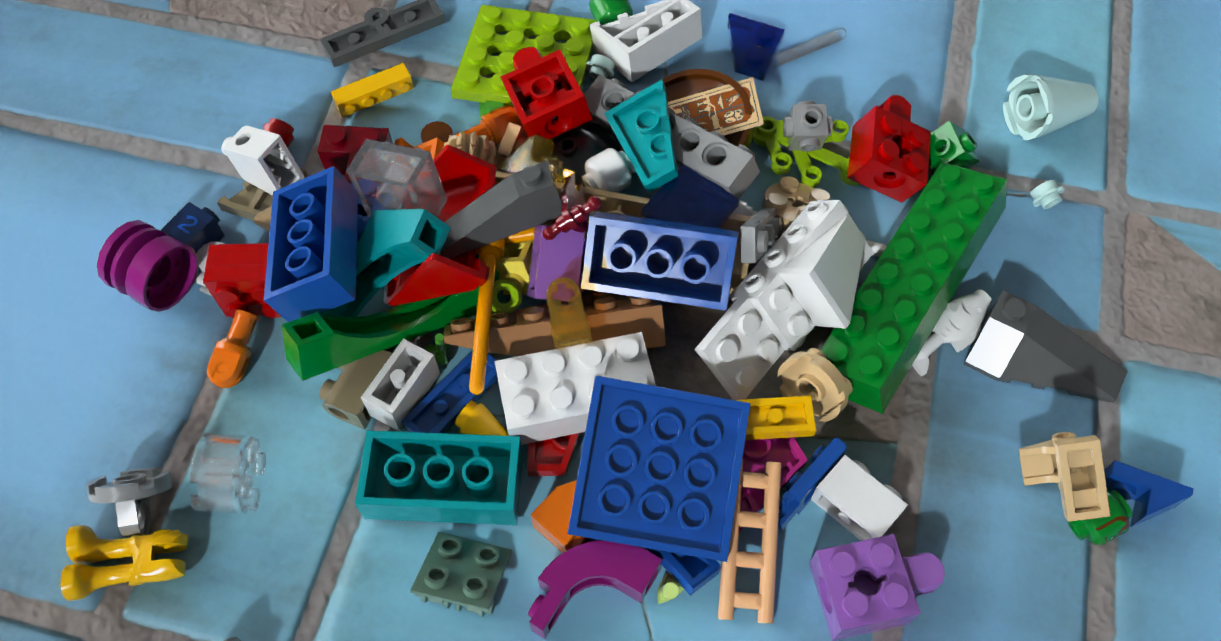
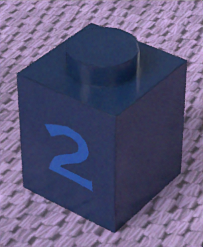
(194, 226)

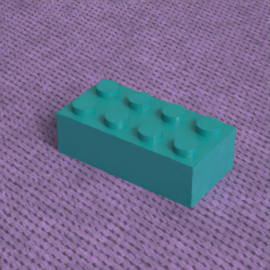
(440, 477)

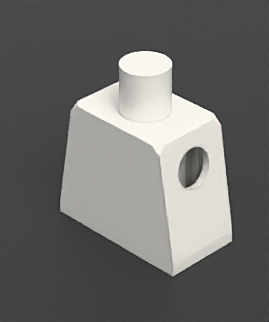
(262, 159)

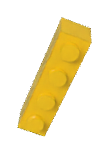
(372, 90)

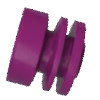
(147, 265)

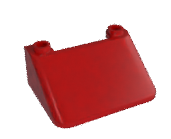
(463, 181)

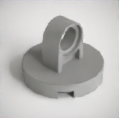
(131, 496)

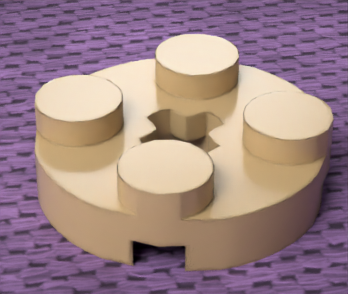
(789, 194)
(830, 385)

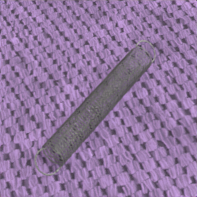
(792, 49)

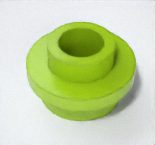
(515, 298)

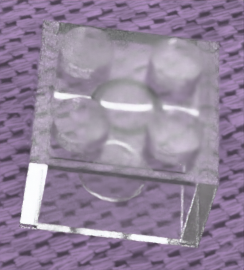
(396, 178)

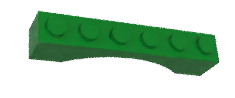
(327, 342)

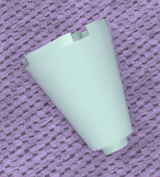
(1046, 104)

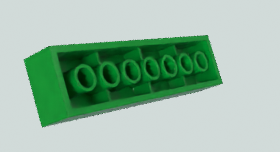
(915, 282)

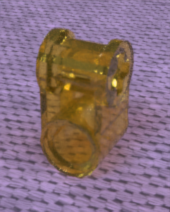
(568, 322)

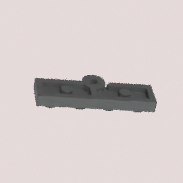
(381, 30)

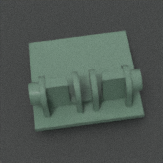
(461, 573)

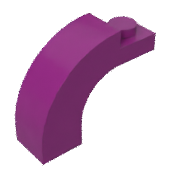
(591, 565)

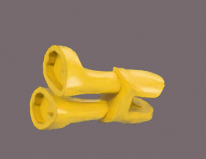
(86, 548)

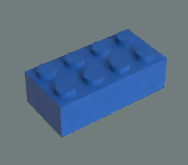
(312, 246)
(659, 260)

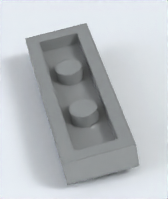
(759, 234)

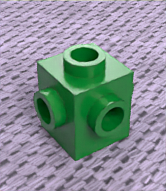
(952, 146)

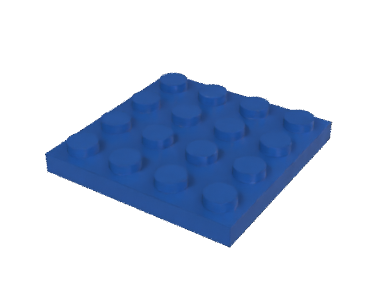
(659, 469)

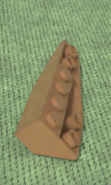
(530, 331)

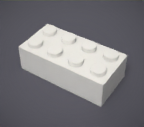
(552, 389)

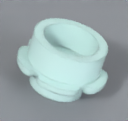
(600, 66)
(1047, 194)

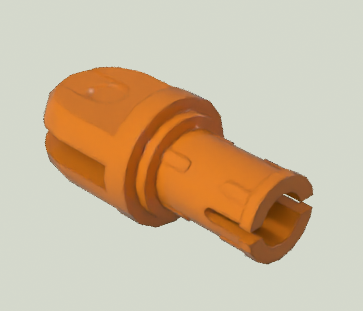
(495, 124)
(232, 354)

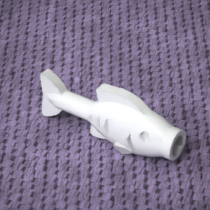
(957, 325)

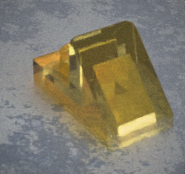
(532, 152)

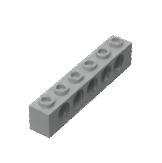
(739, 162)

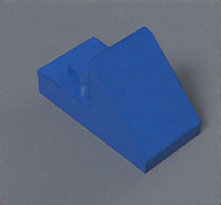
(1151, 492)

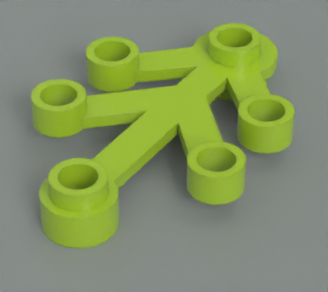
(774, 135)

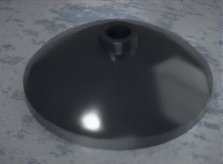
(585, 143)

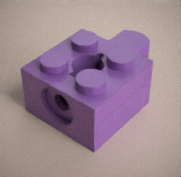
(871, 586)

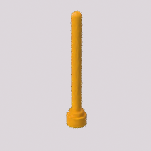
(490, 254)

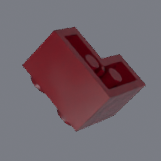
(341, 144)

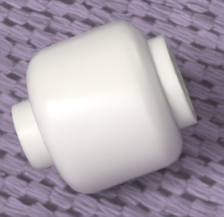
(608, 171)

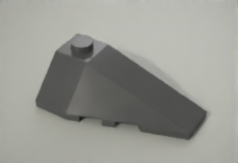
(506, 209)
(1036, 349)

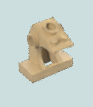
(1075, 467)

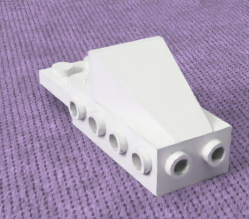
(797, 285)

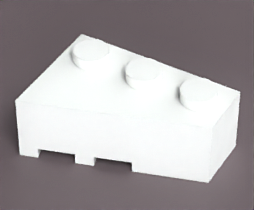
(649, 37)

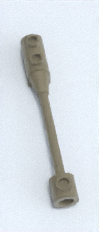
(343, 396)

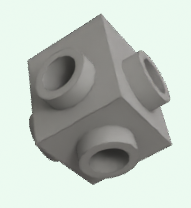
(807, 126)

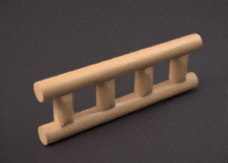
(765, 560)

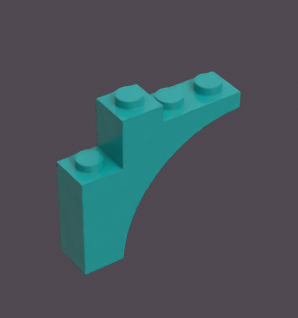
(388, 247)

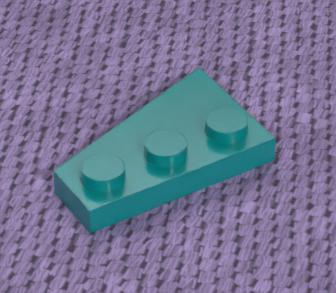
(646, 135)

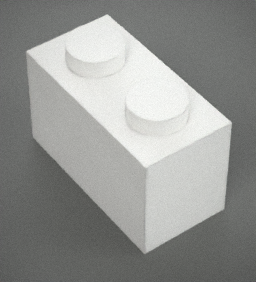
(401, 384)
(858, 500)

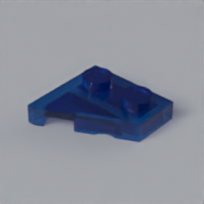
(753, 45)

